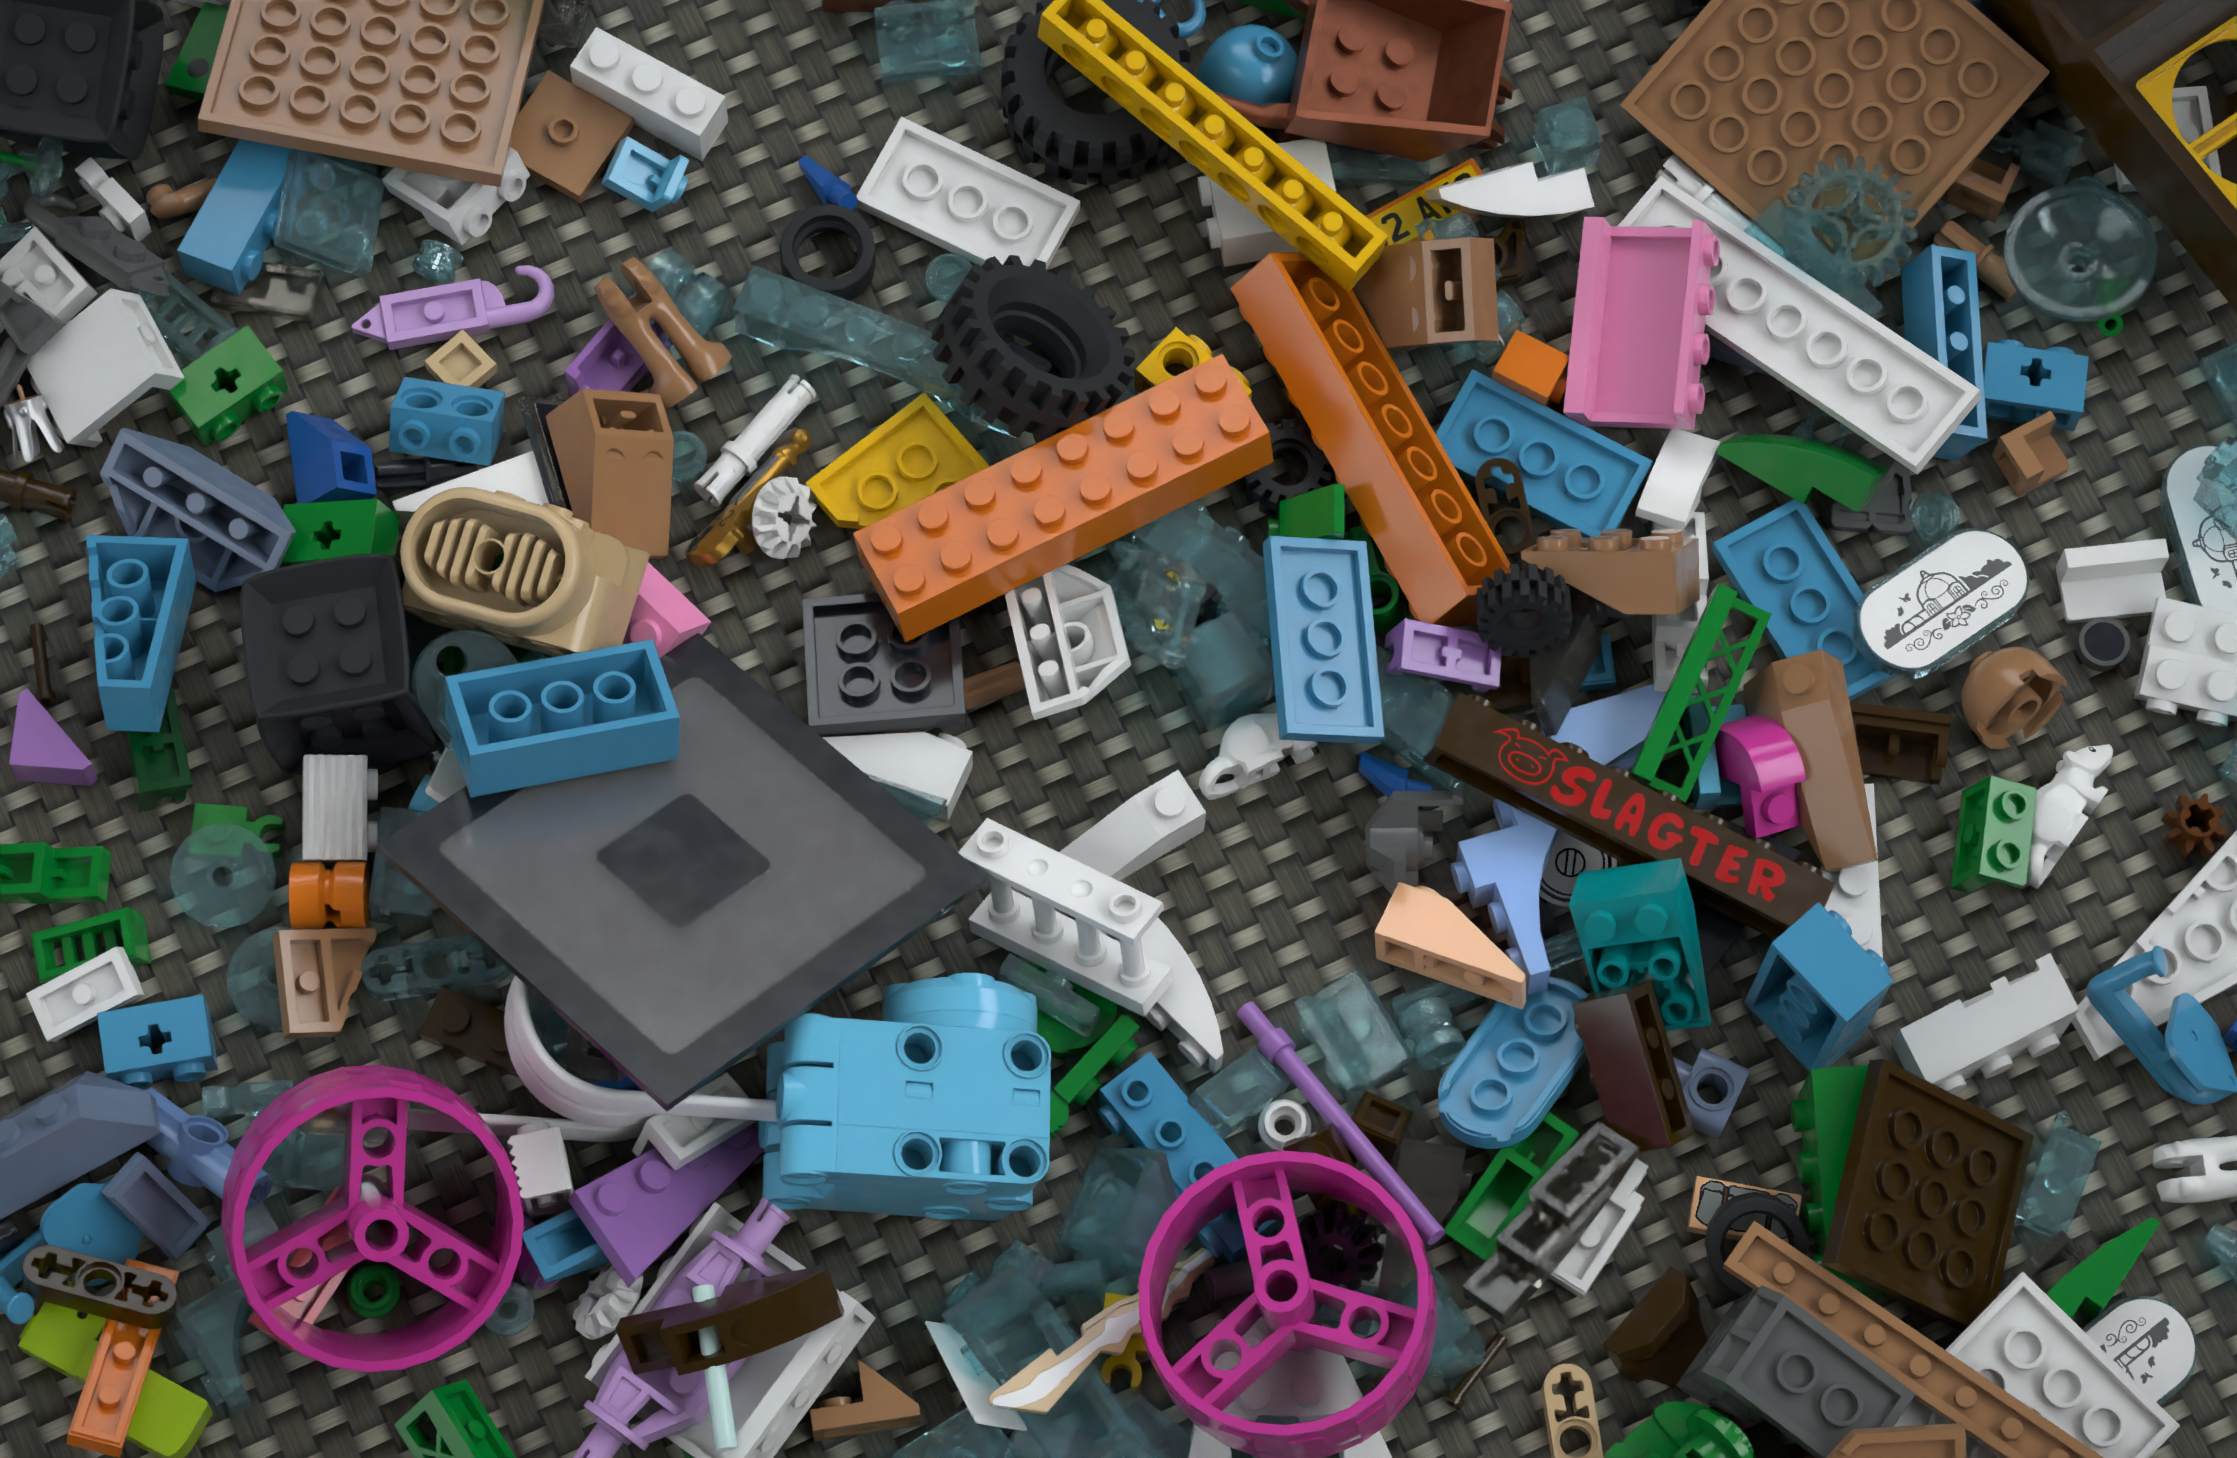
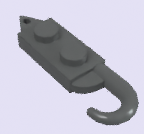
(99, 245)

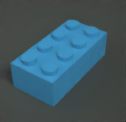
(562, 718)
(1818, 988)

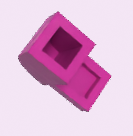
(1767, 767)

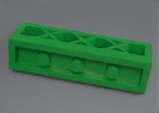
(1682, 686)
(460, 1422)

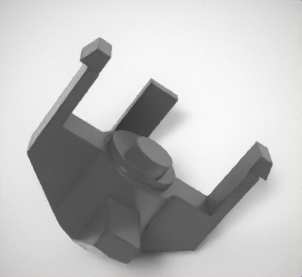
(1397, 841)

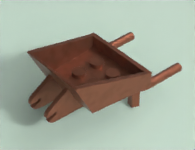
(1395, 76)

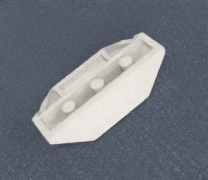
(1066, 638)

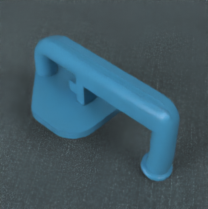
(2191, 1056)
(78, 1222)

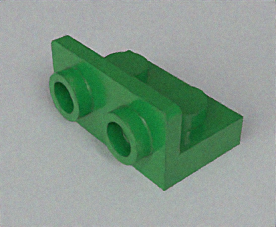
(1993, 834)

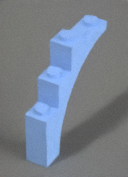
(1508, 864)

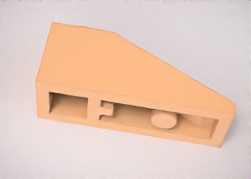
(1440, 942)

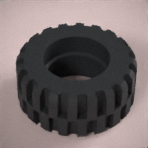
(1072, 139)

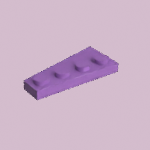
(648, 1204)

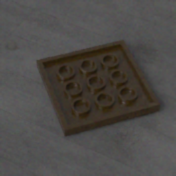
(1927, 1196)

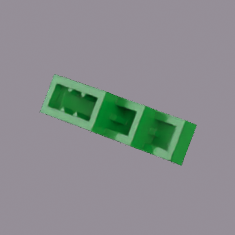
(53, 875)
(2098, 1277)

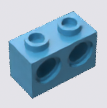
(446, 421)

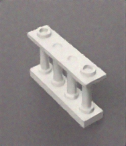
(1054, 940)

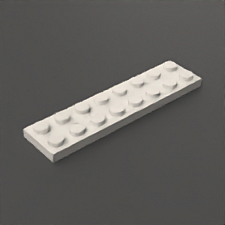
(1819, 339)

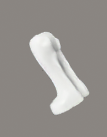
(2203, 1158)

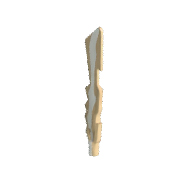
(1108, 1332)

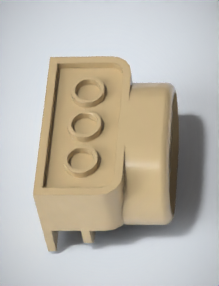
(554, 591)

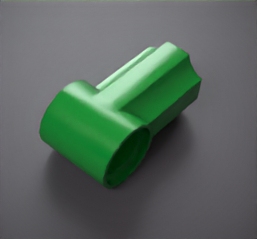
(1381, 584)

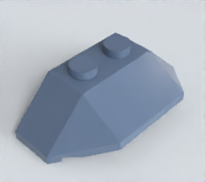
(183, 494)
(70, 1135)

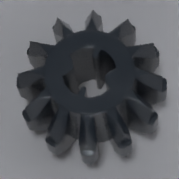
(1359, 1243)

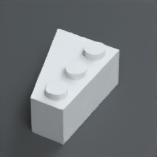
(1989, 1029)

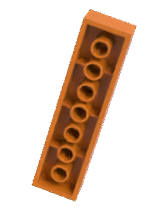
(1372, 436)
(1064, 497)

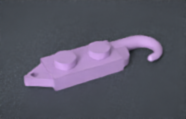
(446, 309)

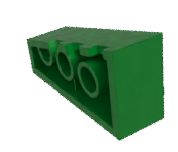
(1826, 1119)

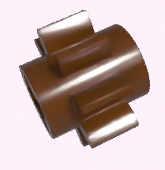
(2195, 813)

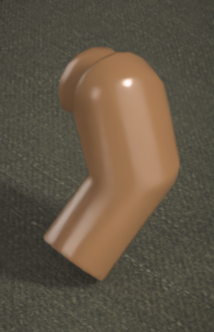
(169, 204)

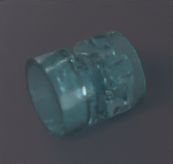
(696, 296)

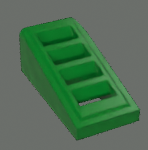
(125, 919)

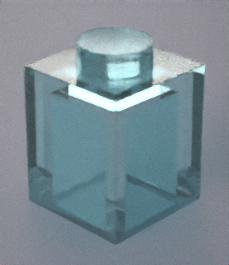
(1567, 136)

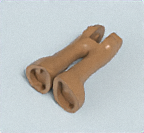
(632, 319)

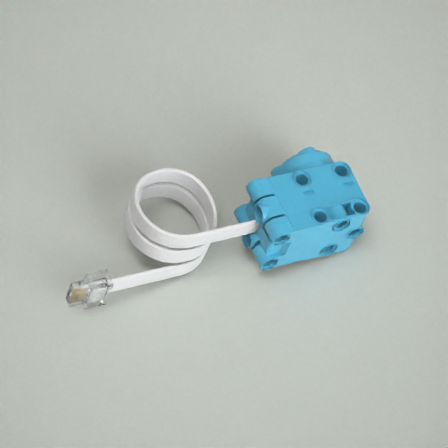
(891, 1116)

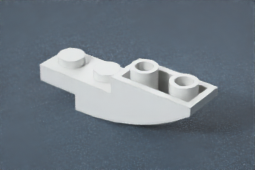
(1185, 1003)

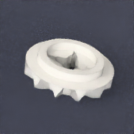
(770, 531)
(605, 1303)

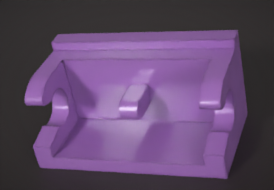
(610, 362)
(1443, 654)

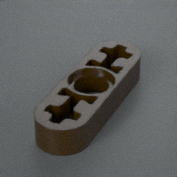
(1514, 491)
(87, 1268)

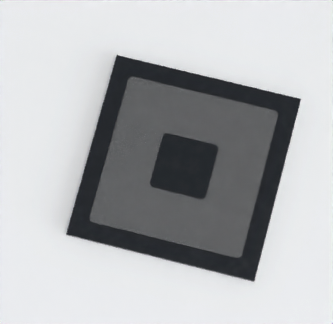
(693, 894)

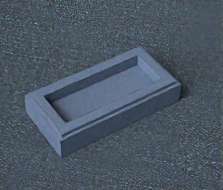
(156, 1206)

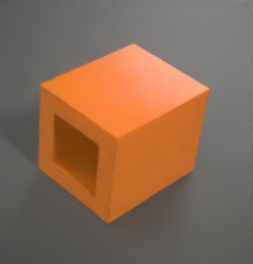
(1533, 369)

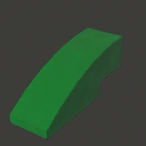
(1806, 466)
(1505, 1185)

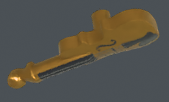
(730, 525)

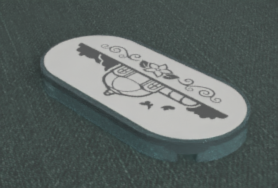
(2200, 544)
(1940, 603)
(2149, 1343)

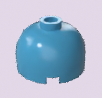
(1250, 65)

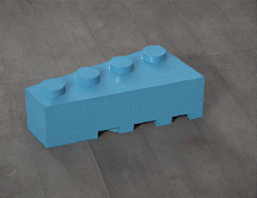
(139, 621)

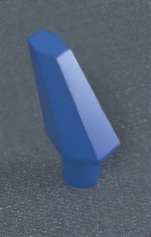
(827, 185)
(1388, 776)

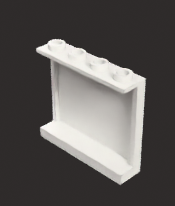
(770, 1387)

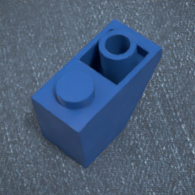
(328, 461)

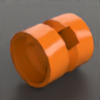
(329, 895)

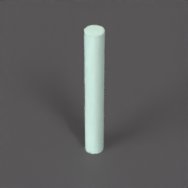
(716, 1381)

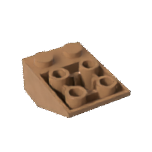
(1432, 293)
(617, 464)
(1625, 572)

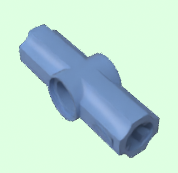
(199, 1150)

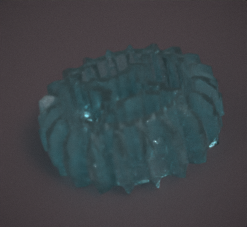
(1868, 224)

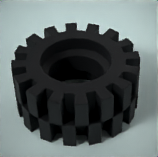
(1297, 442)
(1523, 591)

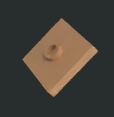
(568, 135)

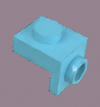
(645, 175)

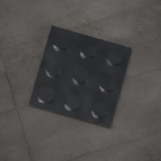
(870, 678)

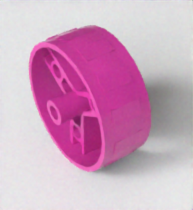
(375, 1219)
(1288, 1304)

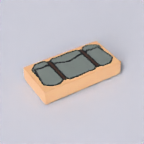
(1712, 1193)

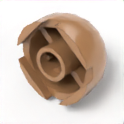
(2010, 693)

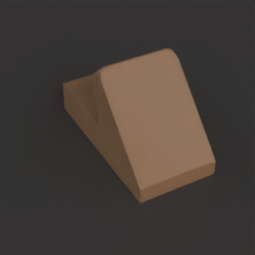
(882, 1410)

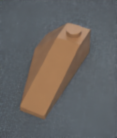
(1813, 705)

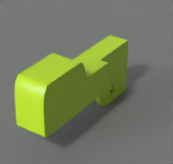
(166, 1415)

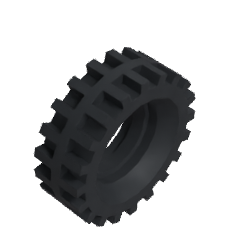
(1053, 318)

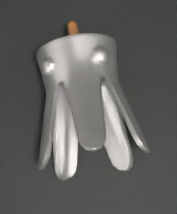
(21, 419)

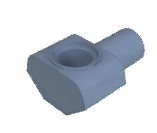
(1714, 1071)

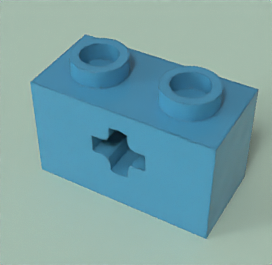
(2057, 380)
(131, 1034)

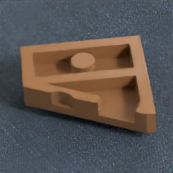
(317, 977)

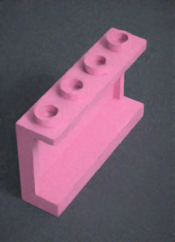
(1640, 325)

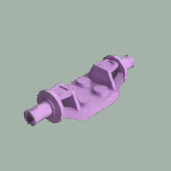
(682, 1396)

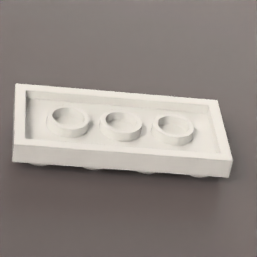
(964, 199)

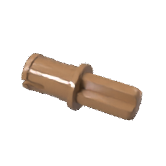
(1988, 264)

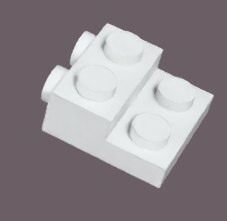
(457, 205)
(2190, 662)

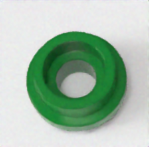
(368, 1276)

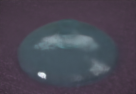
(2084, 229)

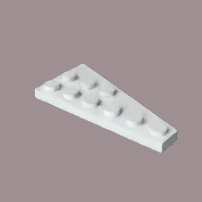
(2199, 948)

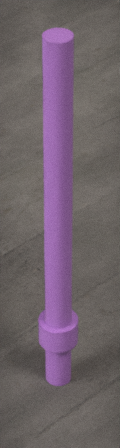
(1279, 1050)

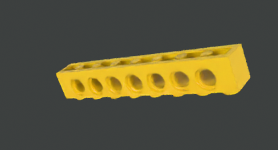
(1214, 137)

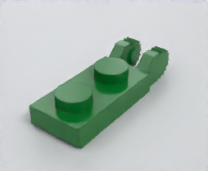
(1082, 1081)

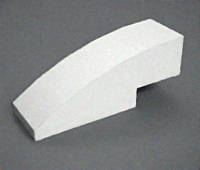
(1516, 193)

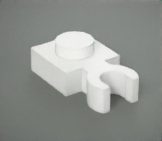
(117, 204)

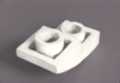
(1677, 479)

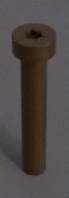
(44, 695)
(1455, 1397)

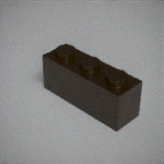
(1633, 1066)

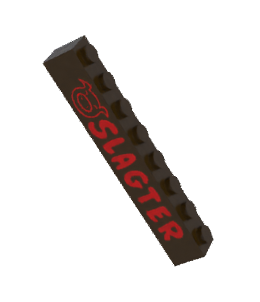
(1622, 816)

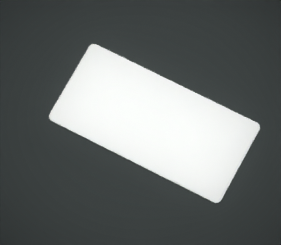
(973, 1388)

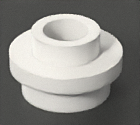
(1281, 1110)

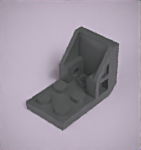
(1793, 1372)

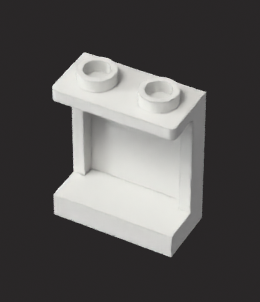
(101, 365)

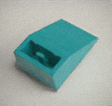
(1641, 928)

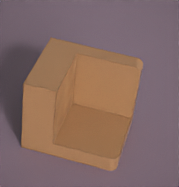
(2030, 455)

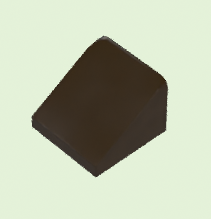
(1381, 1123)

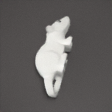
(1251, 754)
(2061, 805)

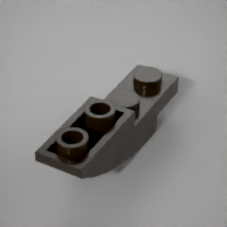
(747, 1316)

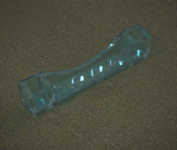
(817, 322)

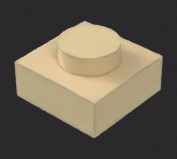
(461, 362)

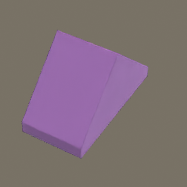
(44, 750)

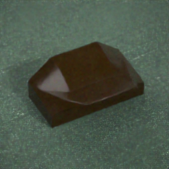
(1659, 1333)

